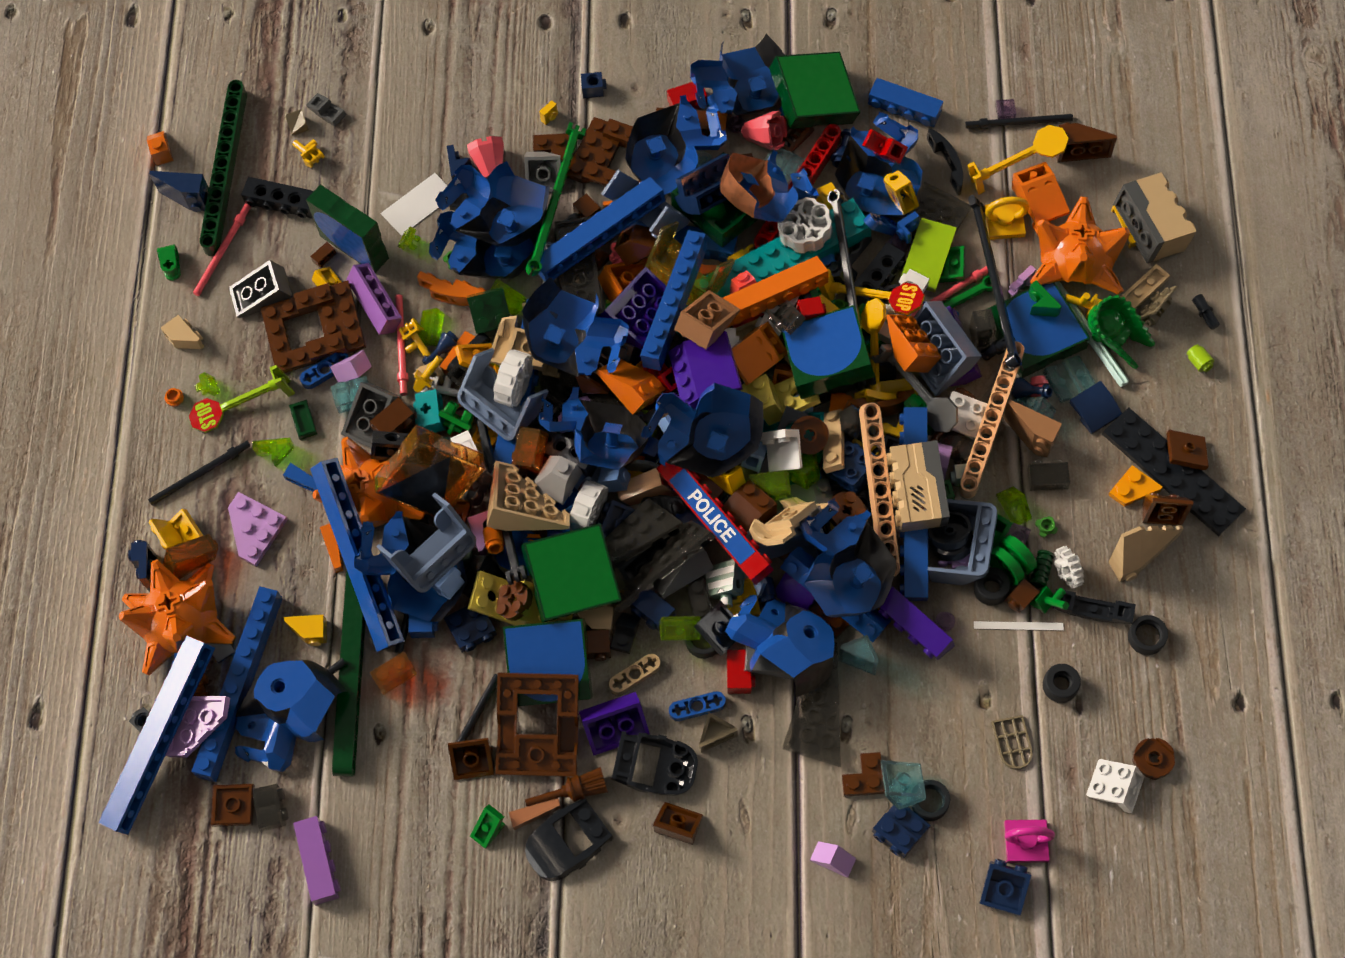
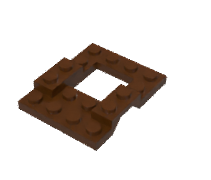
(598, 150)
(338, 321)
(537, 753)

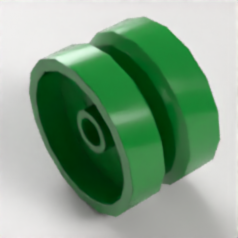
(1013, 559)

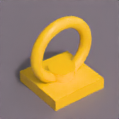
(1005, 218)

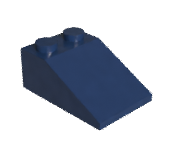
(184, 188)

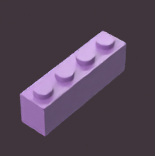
(374, 299)
(316, 860)

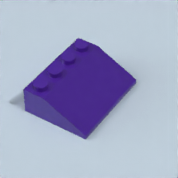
(637, 306)
(701, 367)

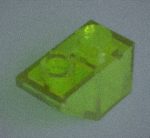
(808, 473)

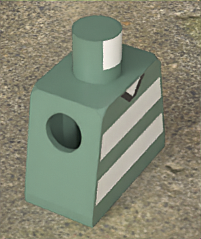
(725, 582)

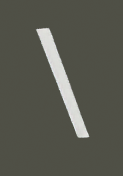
(1018, 625)

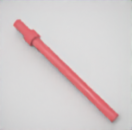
(238, 221)
(975, 276)
(402, 376)

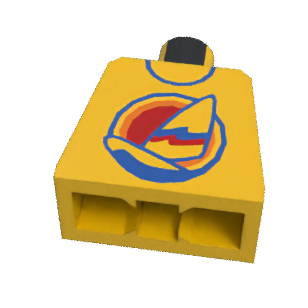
(899, 184)

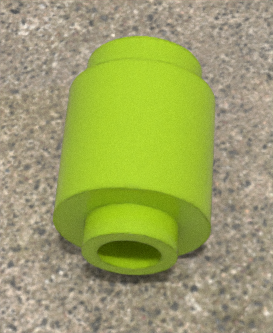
(1200, 358)

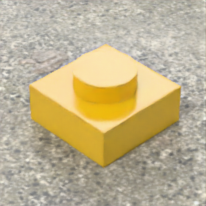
(548, 112)

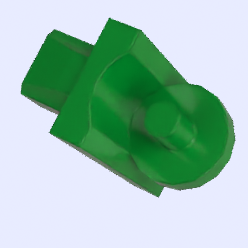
(464, 421)

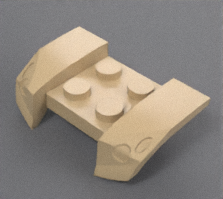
(510, 338)
(782, 526)

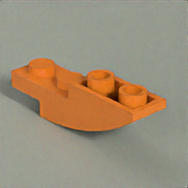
(446, 292)

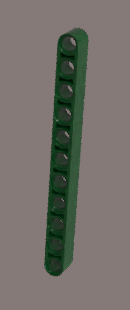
(233, 110)
(350, 677)

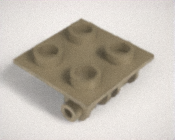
(1157, 306)

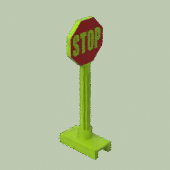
(208, 413)

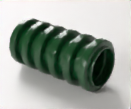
(1040, 574)

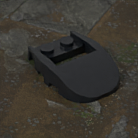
(674, 769)
(549, 852)

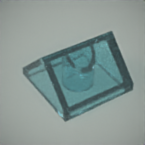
(860, 655)
(903, 783)

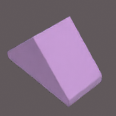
(351, 367)
(833, 858)

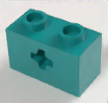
(427, 407)

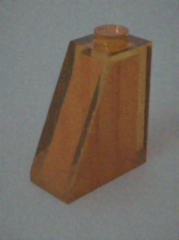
(190, 555)

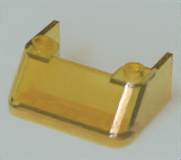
(664, 256)

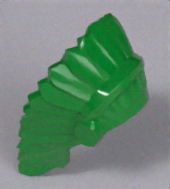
(1114, 322)

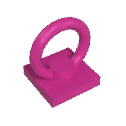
(1027, 841)

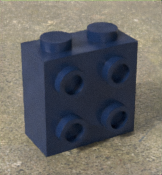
(854, 474)

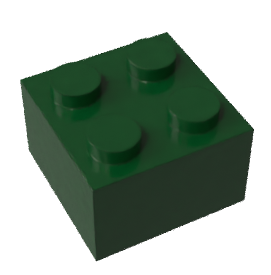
(488, 309)

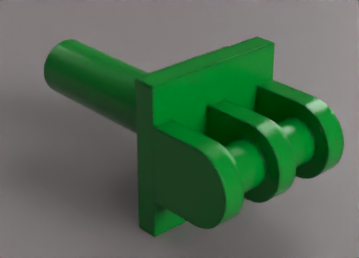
(1046, 599)

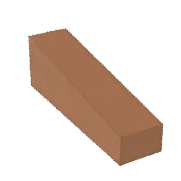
(532, 813)

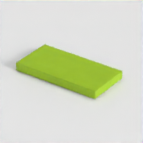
(930, 250)

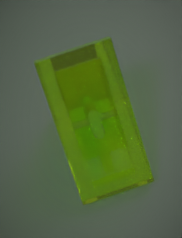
(1015, 505)

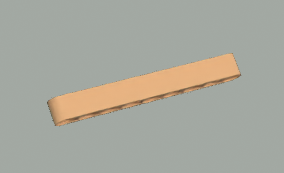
(989, 427)
(882, 479)

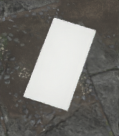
(415, 204)

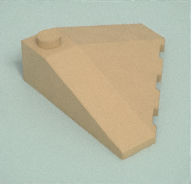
(519, 506)
(1139, 548)

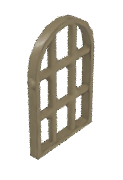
(1016, 735)

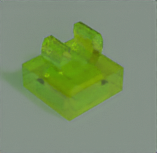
(407, 238)
(207, 384)

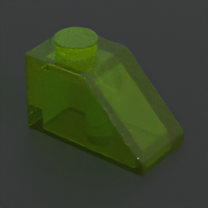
(773, 483)

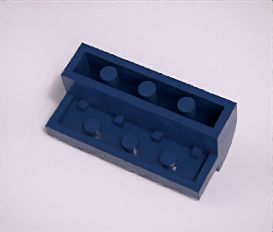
(700, 188)

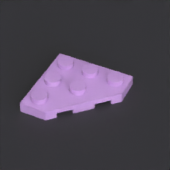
(253, 527)
(198, 722)

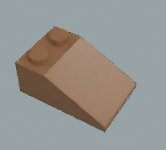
(706, 319)
(1033, 428)

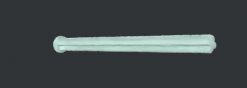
(1098, 347)

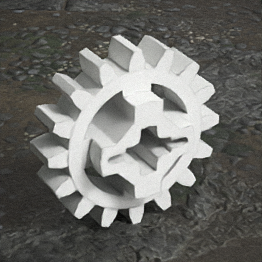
(1069, 567)

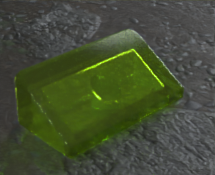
(513, 298)
(432, 322)
(679, 628)

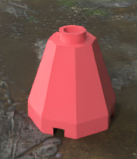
(766, 130)
(487, 154)

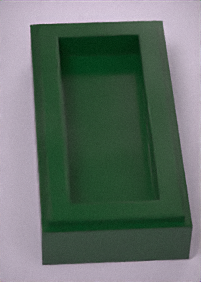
(303, 419)

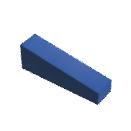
(299, 477)

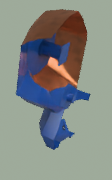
(761, 187)

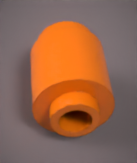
(493, 540)

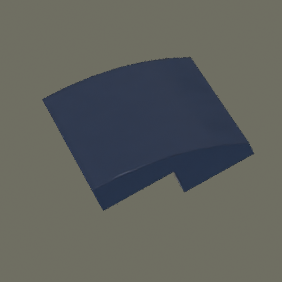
(1095, 407)

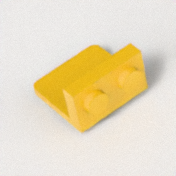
(177, 530)

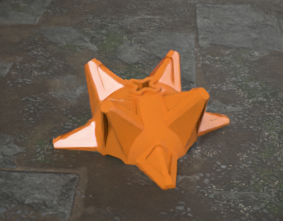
(1079, 250)
(360, 477)
(172, 612)

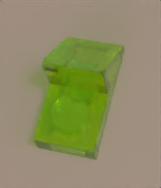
(277, 448)

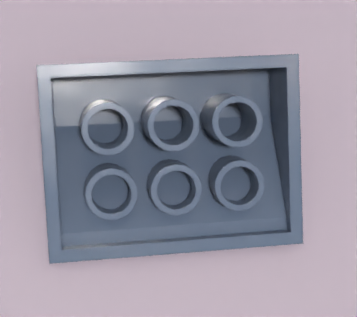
(953, 345)

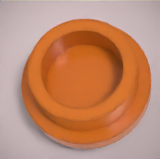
(174, 397)

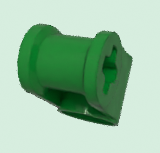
(169, 262)

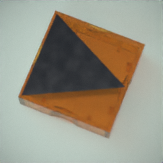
(428, 466)

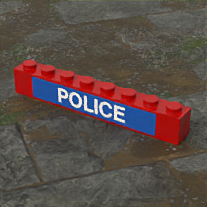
(717, 521)

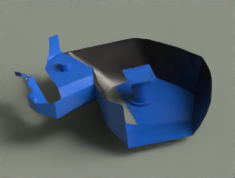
(576, 336)
(595, 439)
(406, 535)
(854, 566)

